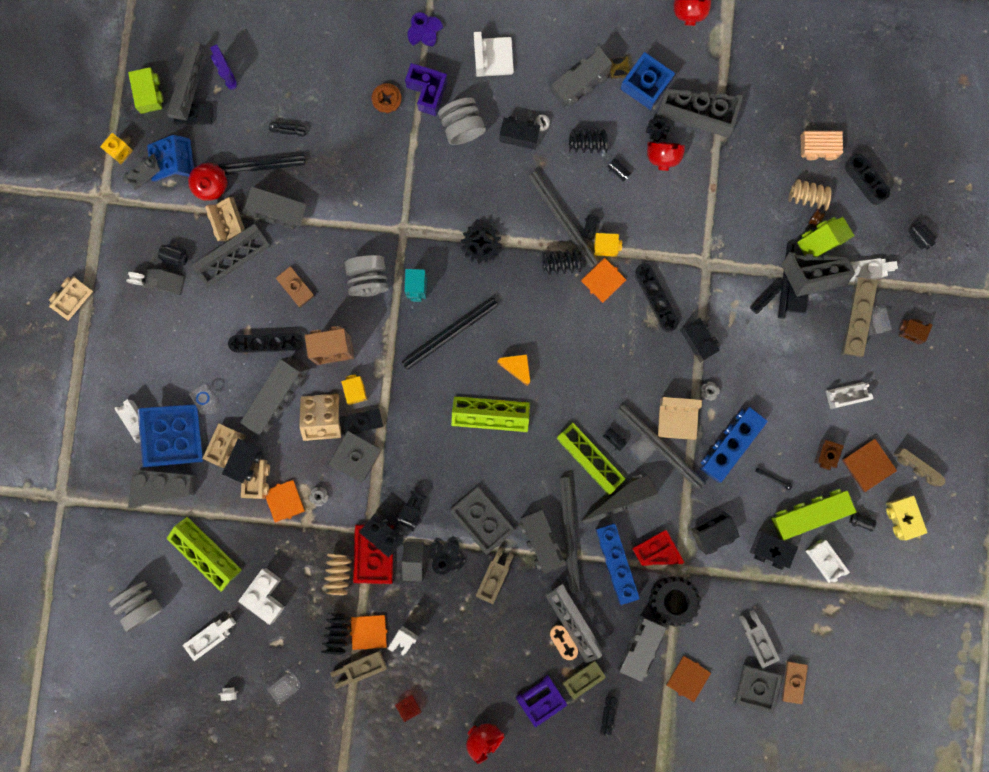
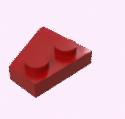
(658, 551)

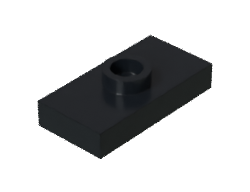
(198, 115)
(795, 303)
(362, 421)

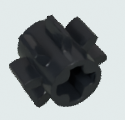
(657, 129)

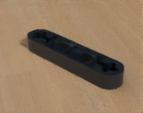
(659, 296)
(265, 343)

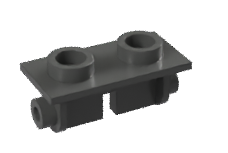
(142, 172)

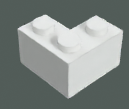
(258, 597)

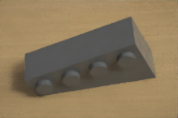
(701, 110)
(274, 395)

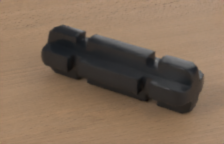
(286, 128)
(765, 298)
(608, 716)

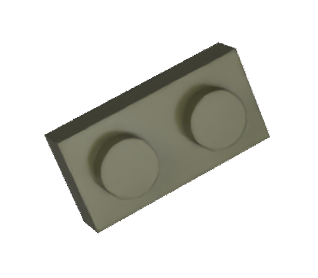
(584, 680)

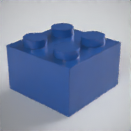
(647, 81)

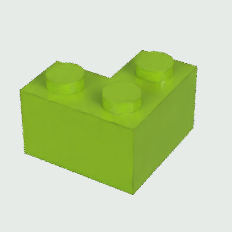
(826, 237)

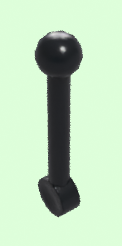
(788, 486)

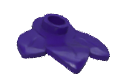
(426, 32)

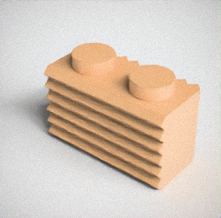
(821, 144)

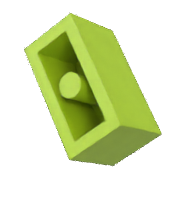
(145, 90)

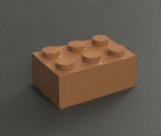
(329, 346)

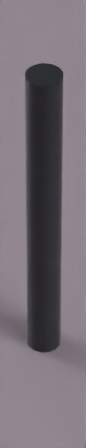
(785, 287)

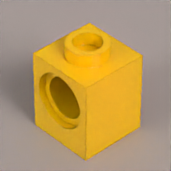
(116, 148)
(607, 244)
(354, 389)

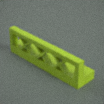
(490, 417)
(586, 464)
(205, 551)

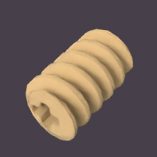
(810, 193)
(337, 574)

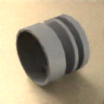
(461, 121)
(366, 272)
(135, 606)

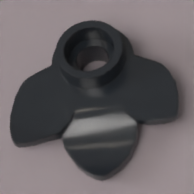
(446, 554)

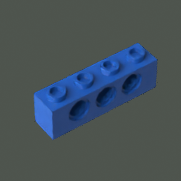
(754, 423)
(617, 564)

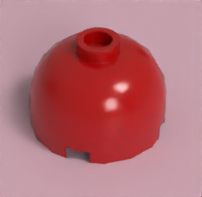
(691, 10)
(665, 154)
(207, 181)
(482, 741)

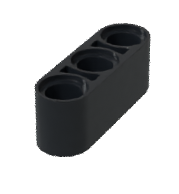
(866, 169)

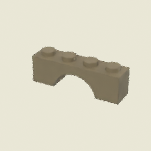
(860, 316)

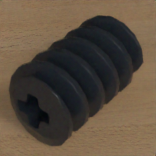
(588, 140)
(561, 261)
(337, 634)

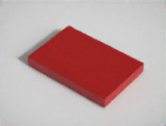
(369, 562)

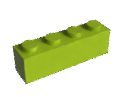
(813, 515)

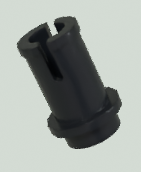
(618, 169)
(591, 224)
(615, 439)
(864, 522)

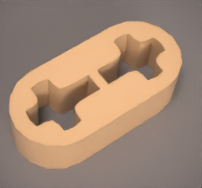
(560, 645)

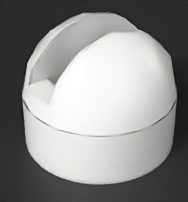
(546, 120)

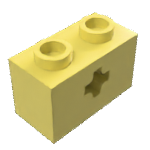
(913, 524)

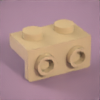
(225, 219)
(257, 487)

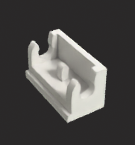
(848, 395)
(129, 416)
(827, 561)
(404, 637)

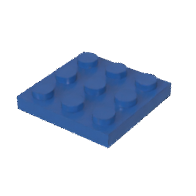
(169, 435)

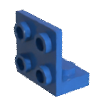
(173, 156)

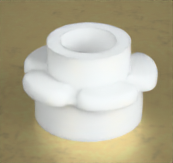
(228, 694)

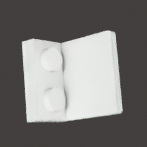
(493, 56)

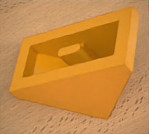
(517, 367)

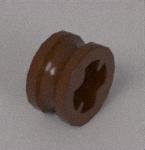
(816, 218)

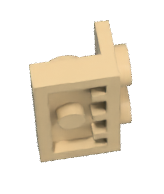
(70, 297)
(222, 445)

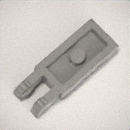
(759, 641)

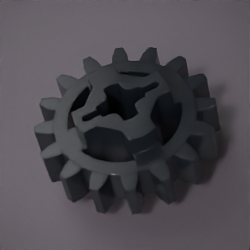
(472, 242)

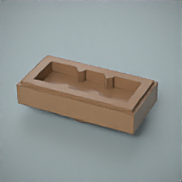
(295, 287)
(794, 682)

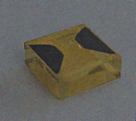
(619, 67)

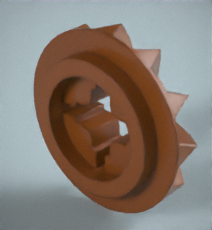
(388, 90)

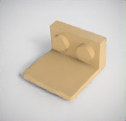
(320, 417)
(678, 418)

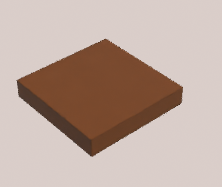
(869, 465)

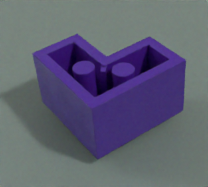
(430, 84)

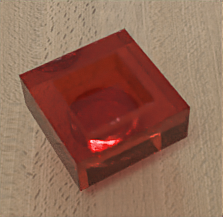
(408, 708)

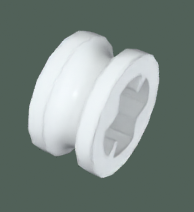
(135, 278)

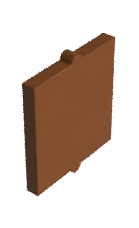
(688, 678)

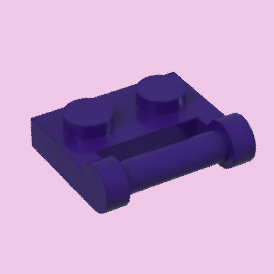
(223, 67)
(545, 706)

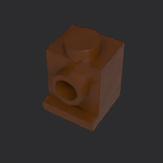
(914, 330)
(824, 448)

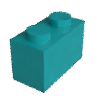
(415, 284)

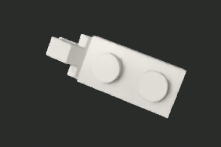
(872, 268)
(208, 638)

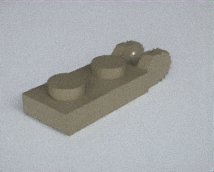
(920, 468)
(494, 578)
(361, 669)

